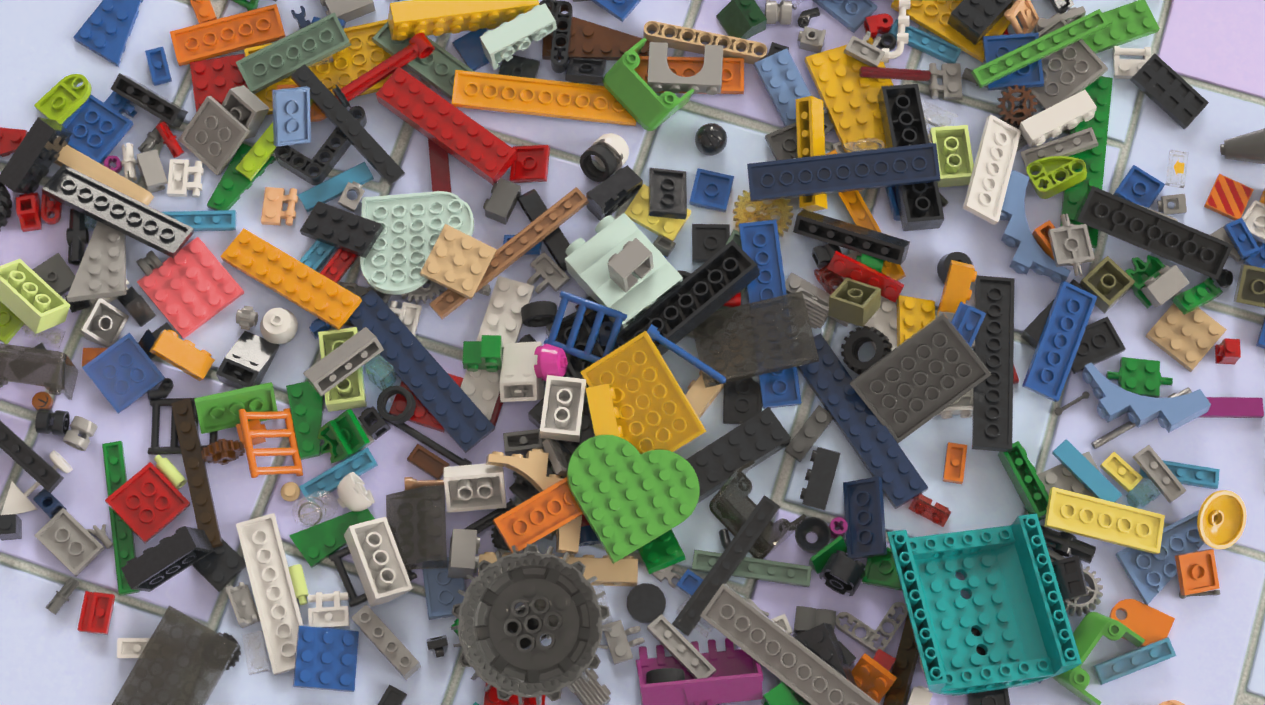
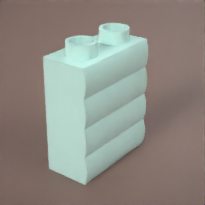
(589, 268)

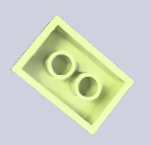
(953, 155)

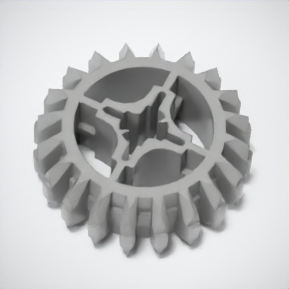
(1093, 591)

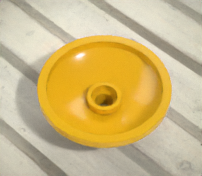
(1221, 519)

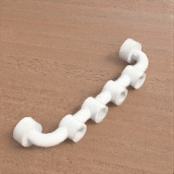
(902, 37)

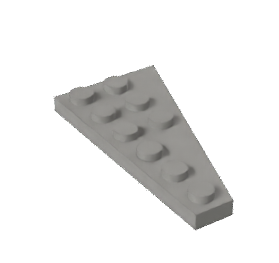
(102, 266)

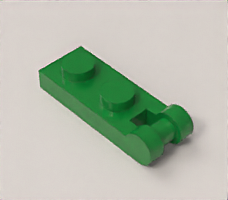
(1197, 296)

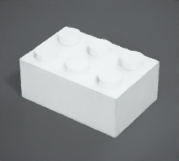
(563, 408)
(474, 487)

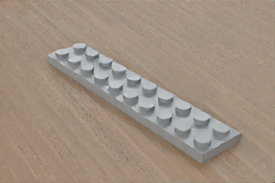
(780, 652)

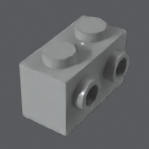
(1165, 285)

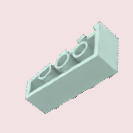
(517, 34)

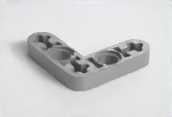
(871, 634)

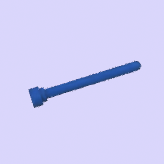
(655, 336)

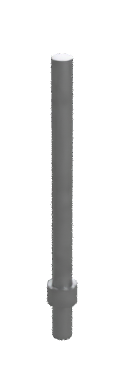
(1127, 426)

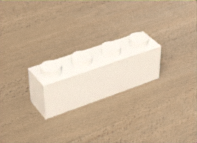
(1058, 118)

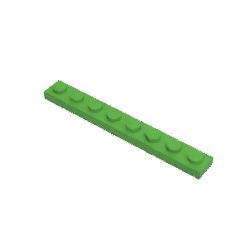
(1039, 48)

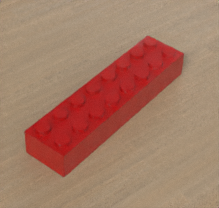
(446, 126)

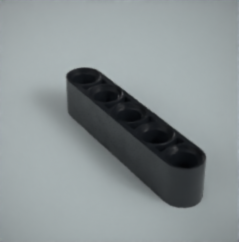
(555, 241)

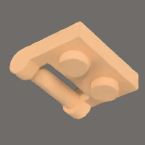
(1026, 15)

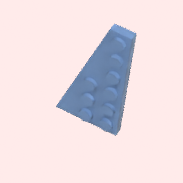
(1151, 571)

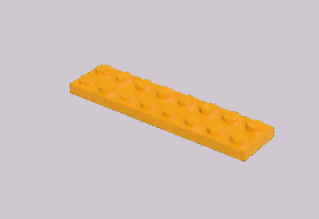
(291, 279)

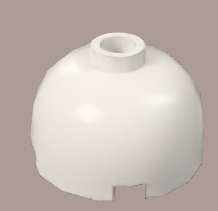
(616, 145)
(353, 493)

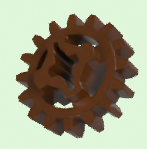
(1007, 97)
(223, 451)

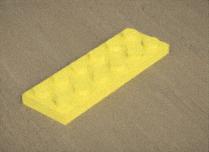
(1104, 520)

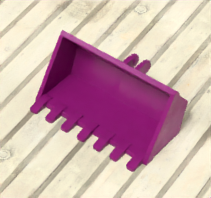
(736, 678)

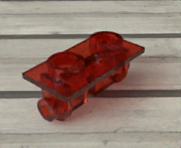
(937, 514)

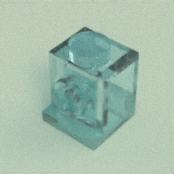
(1142, 494)

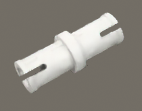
(129, 162)

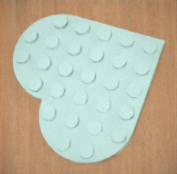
(409, 234)

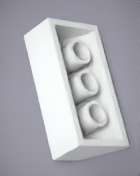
(377, 561)

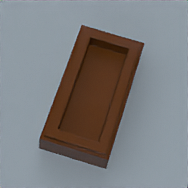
(427, 462)

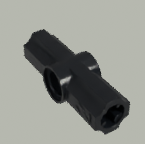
(77, 237)
(1068, 545)

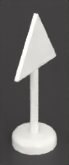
(17, 501)

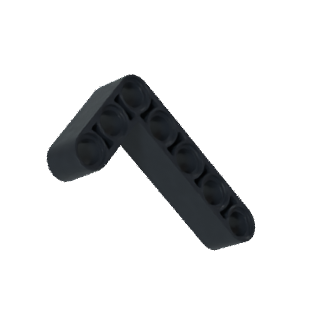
(326, 151)

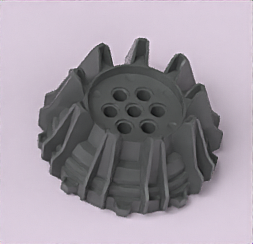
(490, 609)

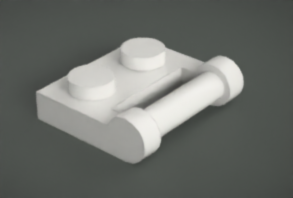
(1128, 67)

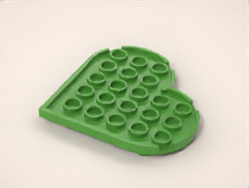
(630, 494)

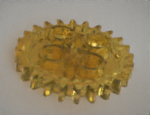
(782, 211)

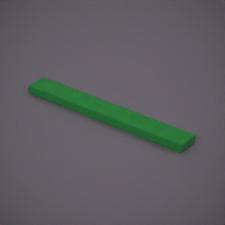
(122, 535)

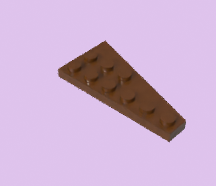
(595, 42)

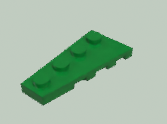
(233, 183)
(307, 417)
(327, 537)

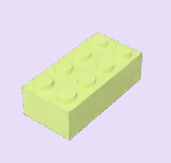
(31, 297)
(351, 391)

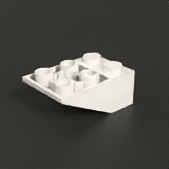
(518, 375)

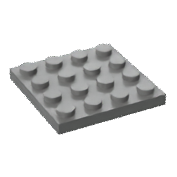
(1066, 70)

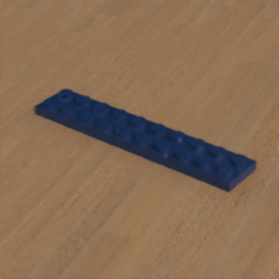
(843, 172)
(422, 373)
(861, 427)

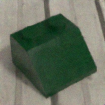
(742, 19)

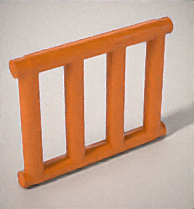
(289, 432)

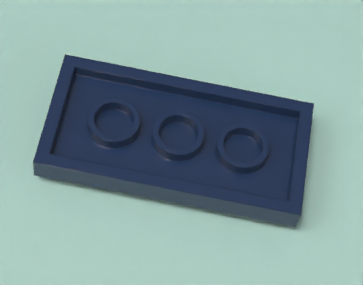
(864, 518)

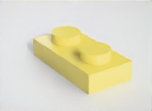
(1121, 472)

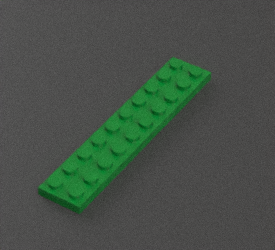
(1094, 158)

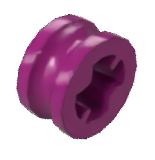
(110, 159)

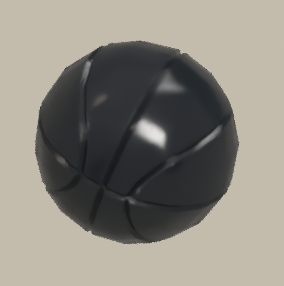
(711, 139)

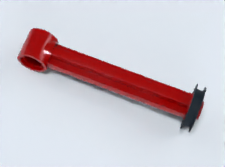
(419, 47)

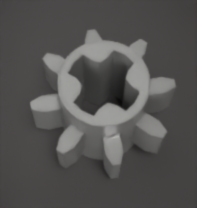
(246, 317)

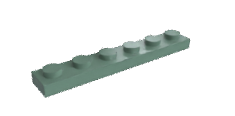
(757, 569)

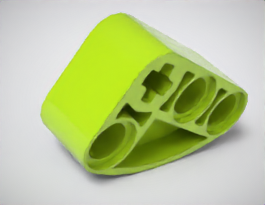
(1053, 168)

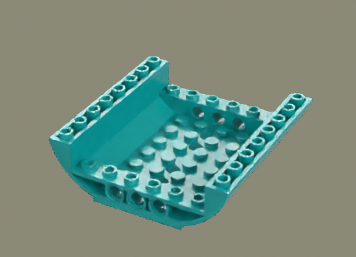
(1010, 603)

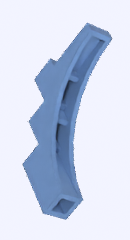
(1017, 234)
(1117, 401)

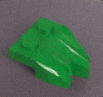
(1142, 273)
(342, 436)

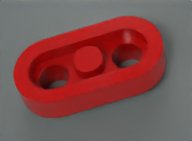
(50, 207)

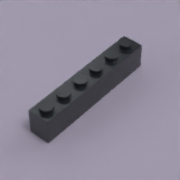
(851, 237)

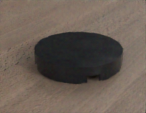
(646, 603)

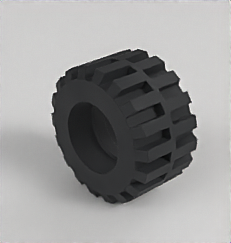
(856, 340)

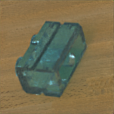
(380, 372)

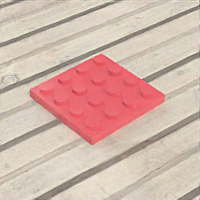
(190, 287)

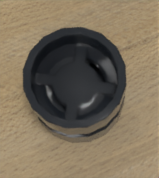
(50, 421)

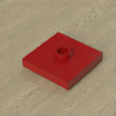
(530, 164)

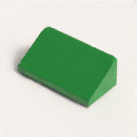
(821, 557)

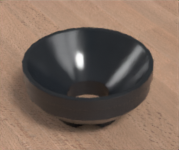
(815, 526)

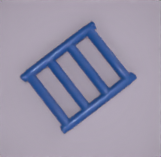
(583, 304)

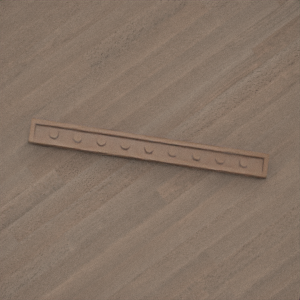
(517, 247)

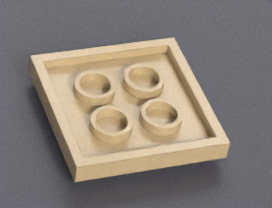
(458, 261)
(1186, 336)

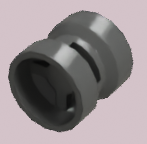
(149, 263)

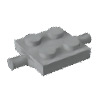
(1071, 245)

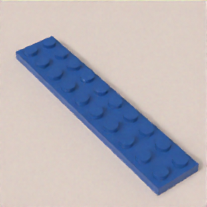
(762, 245)

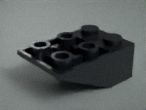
(247, 361)

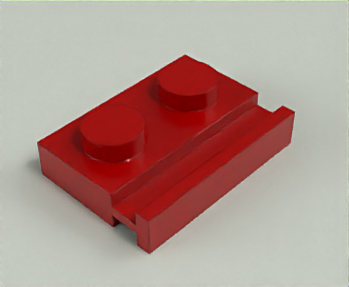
(96, 613)

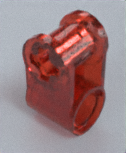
(828, 278)

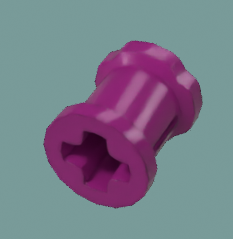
(838, 522)

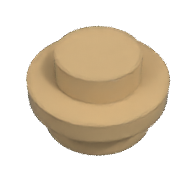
(290, 491)

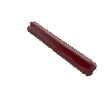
(894, 73)

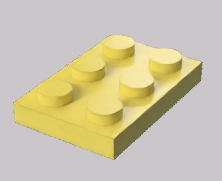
(639, 213)

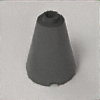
(1246, 147)

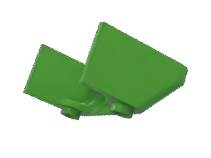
(637, 95)
(1086, 637)

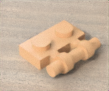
(273, 206)

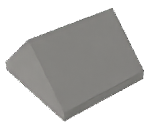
(103, 323)

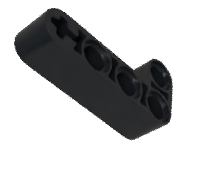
(560, 36)

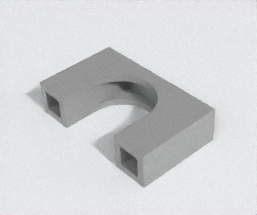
(348, 9)
(706, 81)

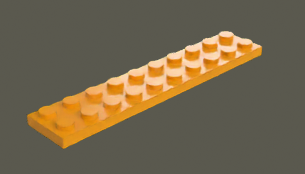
(538, 97)

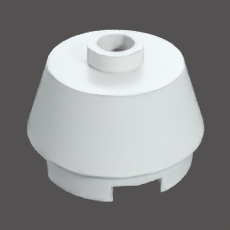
(279, 326)

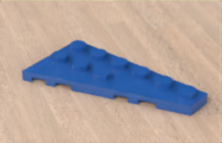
(109, 28)

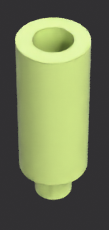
(170, 472)
(299, 583)

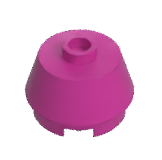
(550, 361)

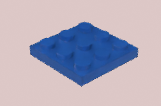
(999, 45)
(96, 129)
(123, 373)
(326, 659)

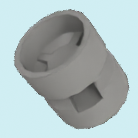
(778, 12)
(83, 427)

